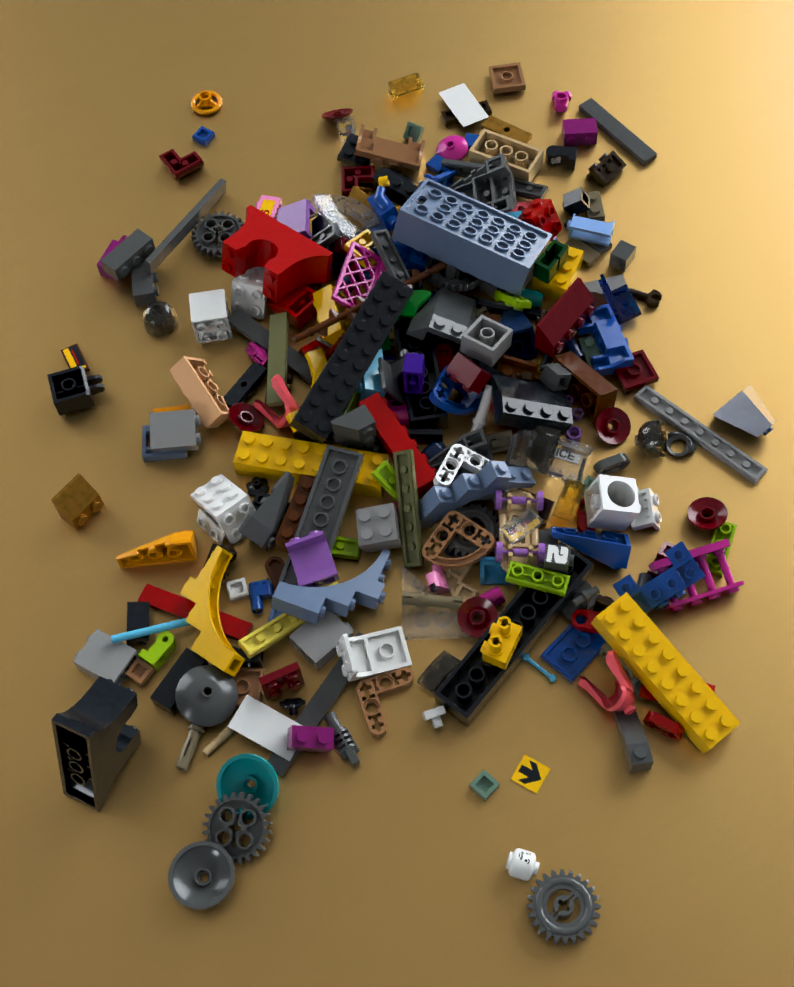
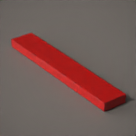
(181, 607)

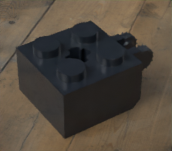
(74, 389)

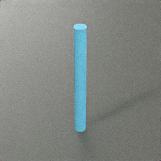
(149, 630)

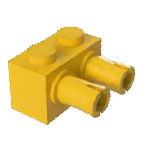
(501, 643)

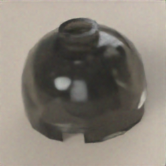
(159, 318)
(651, 439)

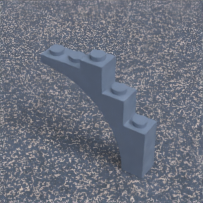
(469, 487)
(312, 602)

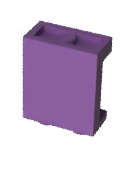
(297, 216)

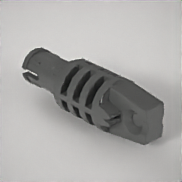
(342, 739)

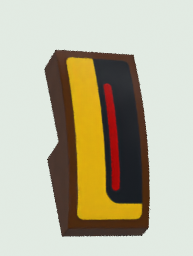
(74, 357)

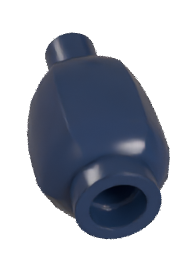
(433, 449)

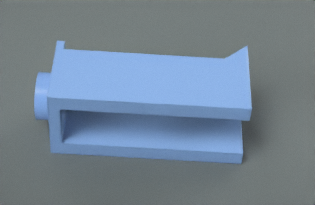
(590, 230)

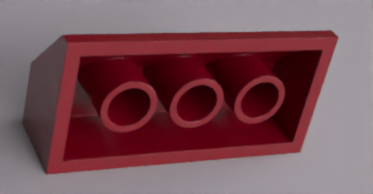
(564, 318)

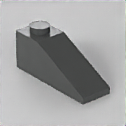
(634, 742)

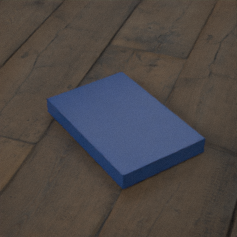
(573, 651)

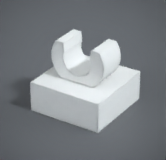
(434, 715)

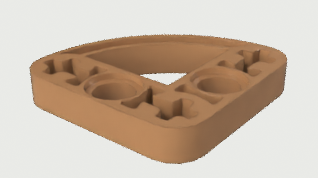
(458, 528)

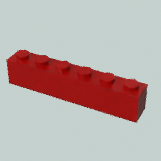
(395, 438)

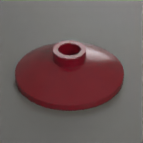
(337, 114)
(246, 417)
(620, 425)
(707, 507)
(471, 608)

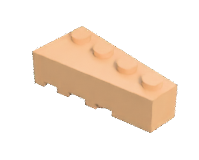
(200, 390)

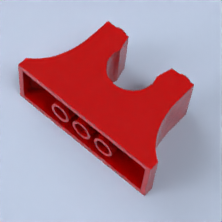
(285, 254)

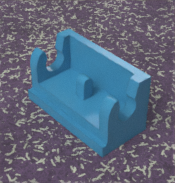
(492, 572)

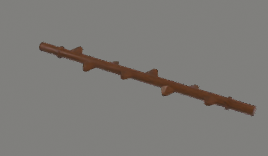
(334, 317)

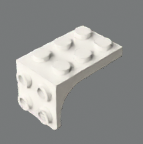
(247, 293)
(225, 504)
(373, 653)

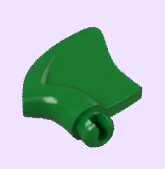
(416, 300)

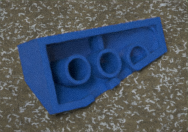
(608, 547)

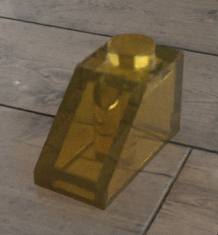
(569, 500)

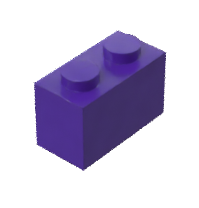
(413, 373)

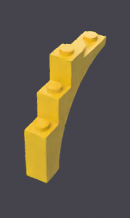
(205, 616)

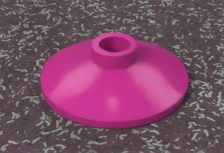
(452, 147)

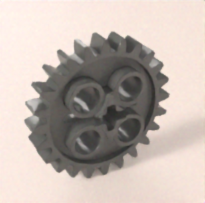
(207, 232)
(256, 830)

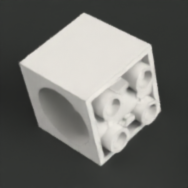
(210, 316)
(611, 502)

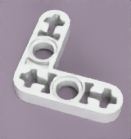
(462, 460)

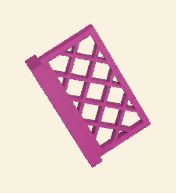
(350, 257)

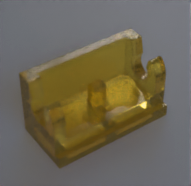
(405, 85)

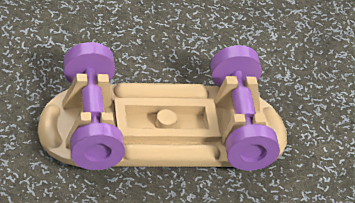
(528, 549)

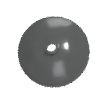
(201, 708)
(193, 863)

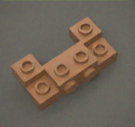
(389, 152)

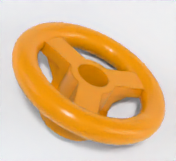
(205, 99)

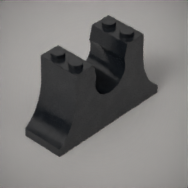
(95, 741)

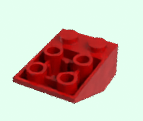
(297, 305)

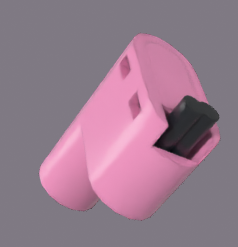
(437, 580)

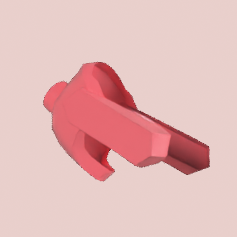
(290, 405)
(624, 695)

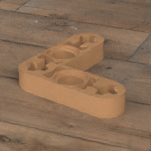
(376, 691)

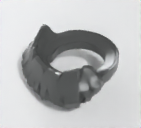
(690, 444)

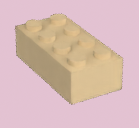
(522, 158)

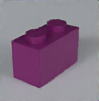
(579, 131)
(310, 738)

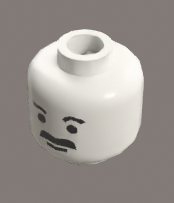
(522, 864)

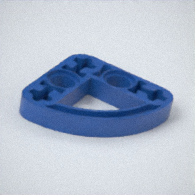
(443, 402)

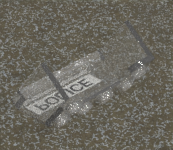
(569, 460)

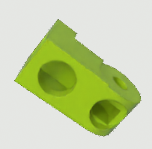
(159, 651)

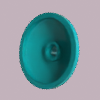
(236, 777)

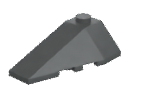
(263, 525)

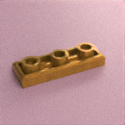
(506, 129)

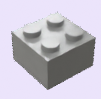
(486, 340)
(378, 528)

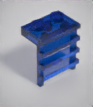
(620, 301)

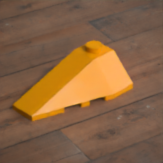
(168, 549)

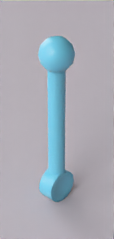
(552, 678)

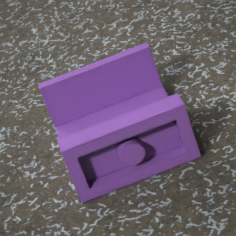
(312, 560)

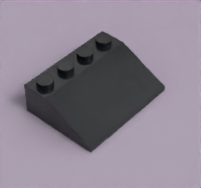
(528, 404)

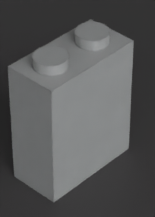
(174, 431)
(319, 641)
(105, 659)

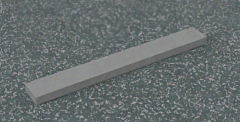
(701, 434)

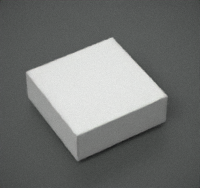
(237, 589)

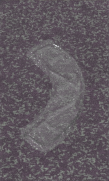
(353, 209)
(331, 214)

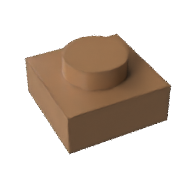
(140, 672)

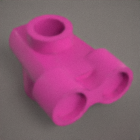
(561, 100)

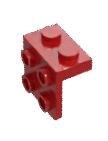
(543, 215)

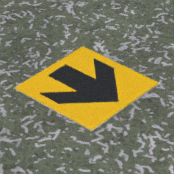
(530, 773)

